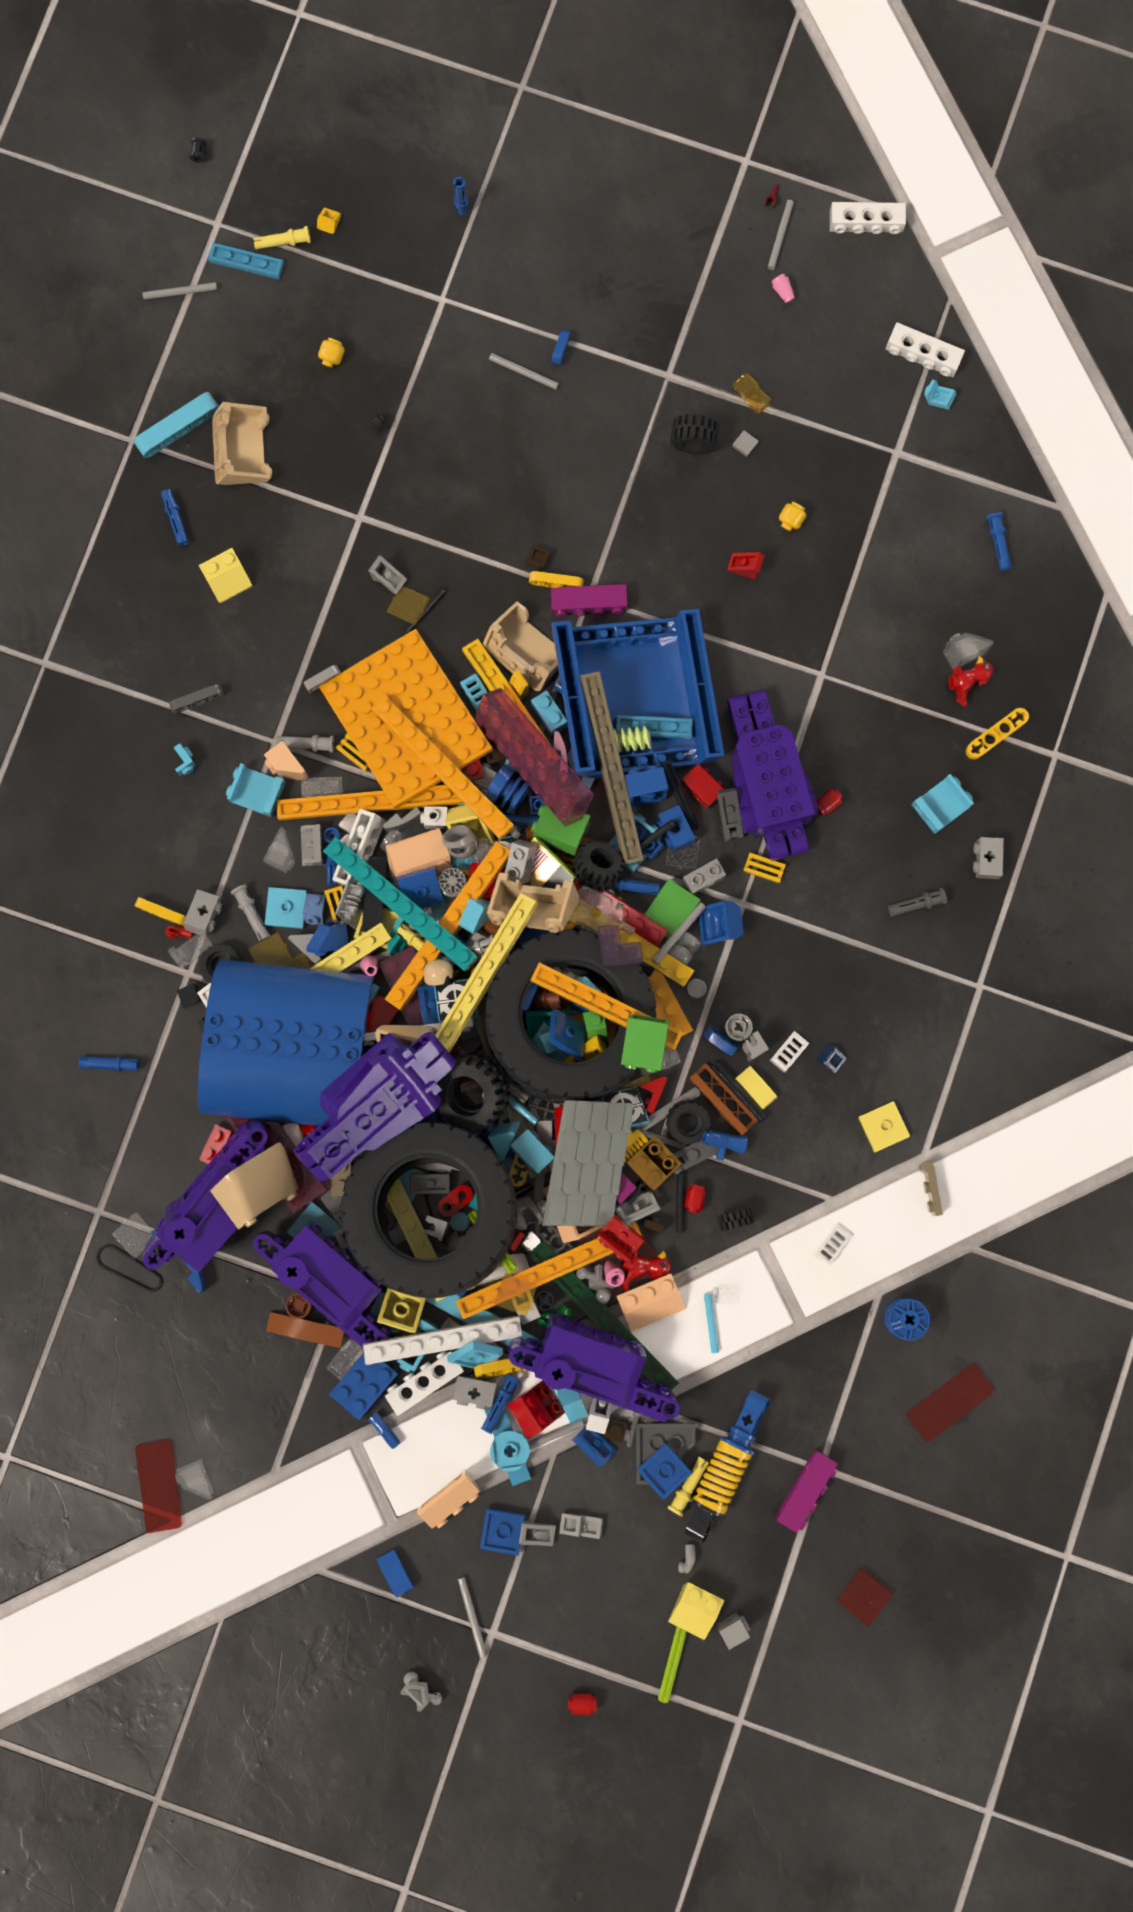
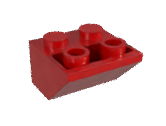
(536, 1409)

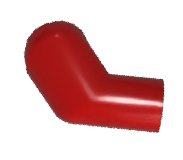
(178, 931)

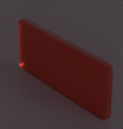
(950, 1402)
(158, 1486)

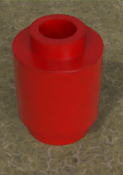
(829, 801)
(695, 1198)
(582, 1704)

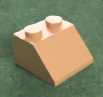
(283, 763)

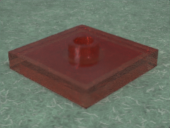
(864, 1597)

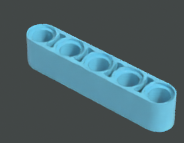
(176, 425)

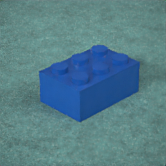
(646, 786)
(363, 1386)

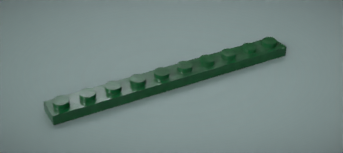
(603, 1316)

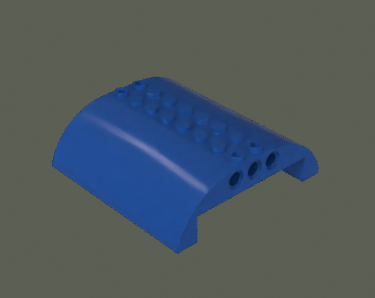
(644, 671)
(278, 1039)

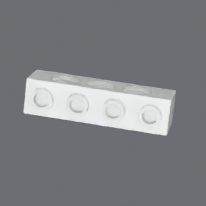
(875, 211)
(932, 345)
(361, 841)
(401, 1404)

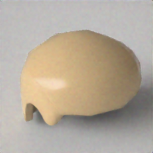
(437, 971)

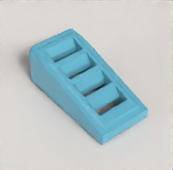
(470, 680)

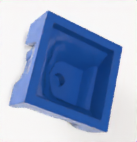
(720, 922)

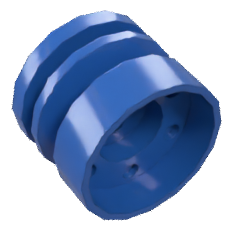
(507, 789)
(895, 1319)

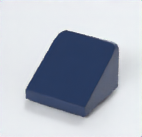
(831, 1058)

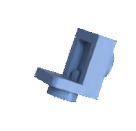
(314, 909)

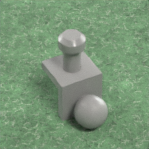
(596, 1282)
(419, 1691)

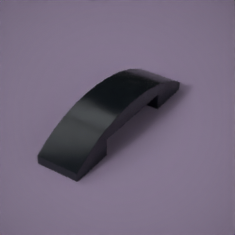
(372, 905)

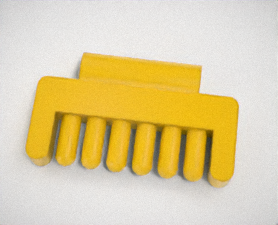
(633, 1137)

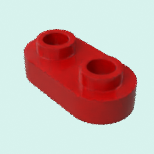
(455, 1201)

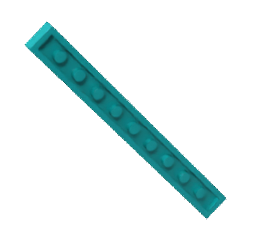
(400, 904)

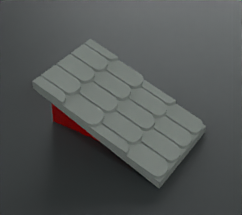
(587, 1162)

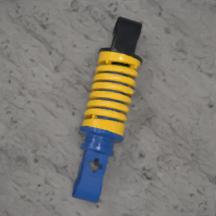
(727, 1469)

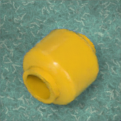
(331, 352)
(792, 516)

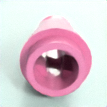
(783, 287)
(369, 961)
(613, 1274)

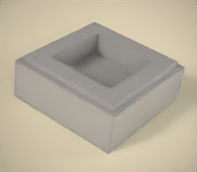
(745, 443)

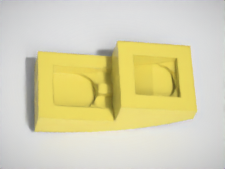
(756, 1087)

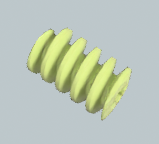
(632, 739)

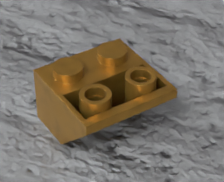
(654, 1163)

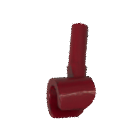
(771, 197)

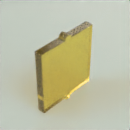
(408, 605)
(270, 951)
(515, 1294)

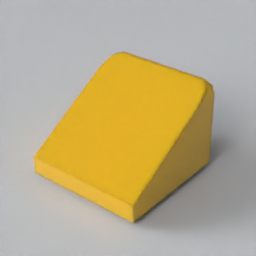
(328, 220)

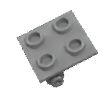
(351, 903)

